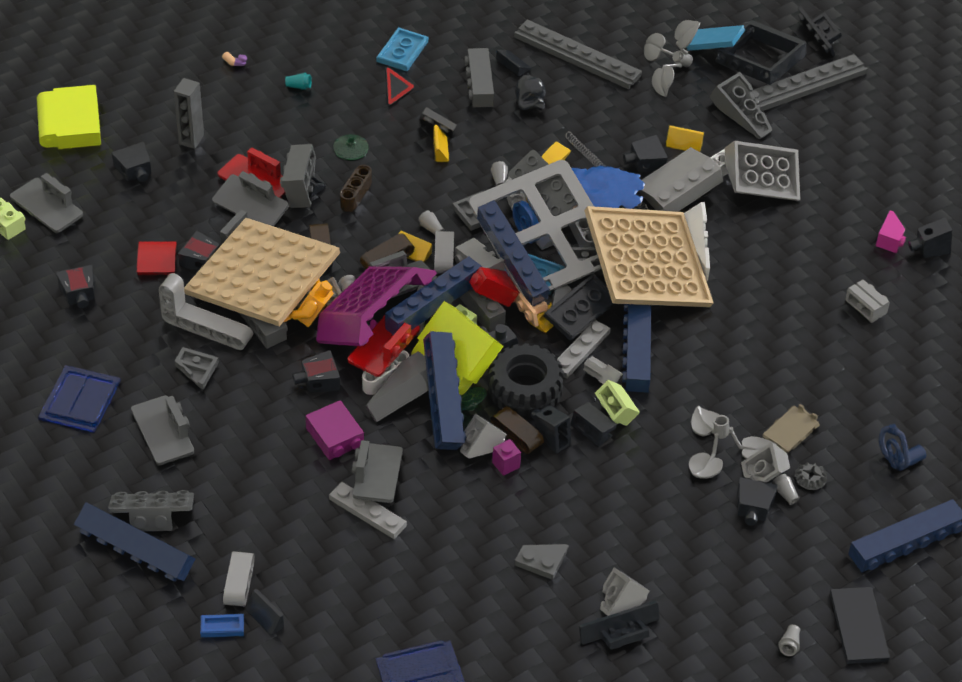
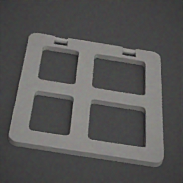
(549, 224)

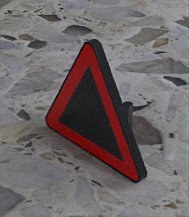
(395, 86)

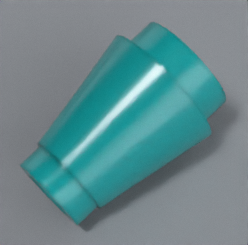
(299, 81)

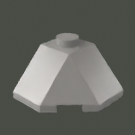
(481, 437)
(766, 464)
(622, 593)

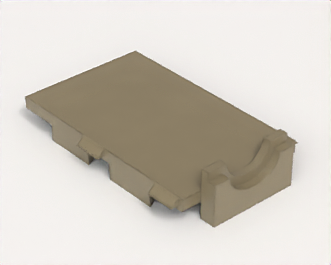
(792, 428)

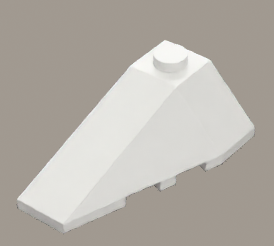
(696, 220)

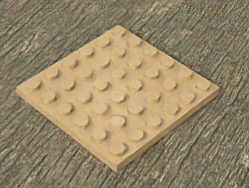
(648, 257)
(262, 271)

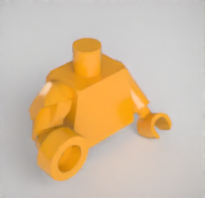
(313, 303)

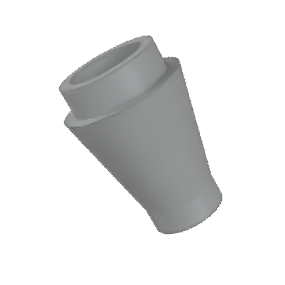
(499, 172)
(430, 222)
(786, 488)
(790, 643)

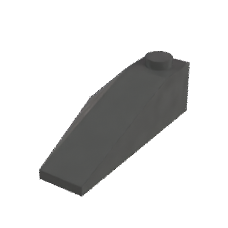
(737, 101)
(401, 387)

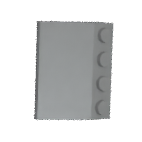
(763, 170)
(681, 181)

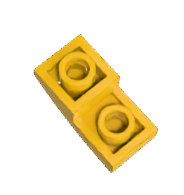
(555, 153)

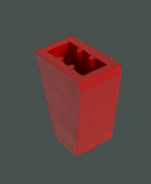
(494, 285)

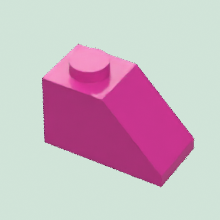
(891, 234)

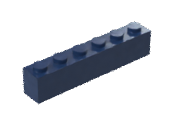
(513, 253)
(429, 298)
(637, 347)
(444, 391)
(906, 536)
(135, 542)

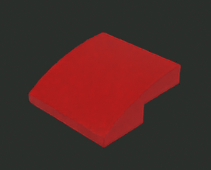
(156, 258)

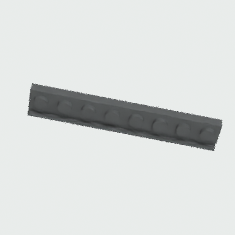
(578, 54)
(809, 82)

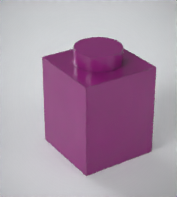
(506, 457)

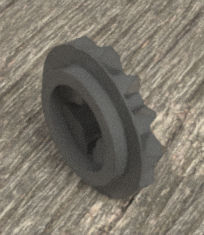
(817, 481)

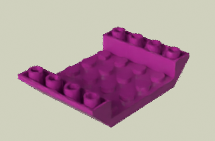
(346, 316)

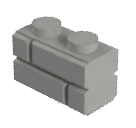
(867, 300)

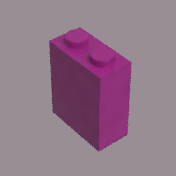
(334, 430)

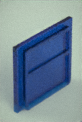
(79, 398)
(421, 664)

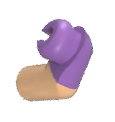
(240, 61)

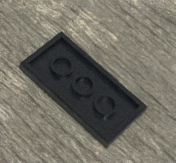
(580, 307)
(859, 625)

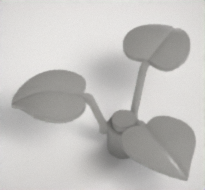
(654, 45)
(705, 422)

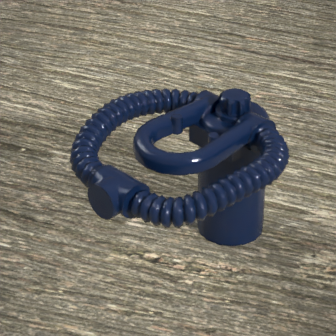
(899, 460)

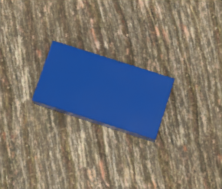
(222, 625)

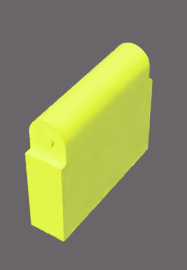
(68, 117)
(473, 346)

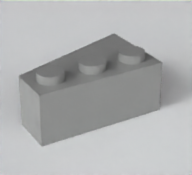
(477, 251)

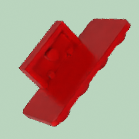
(257, 163)
(382, 348)

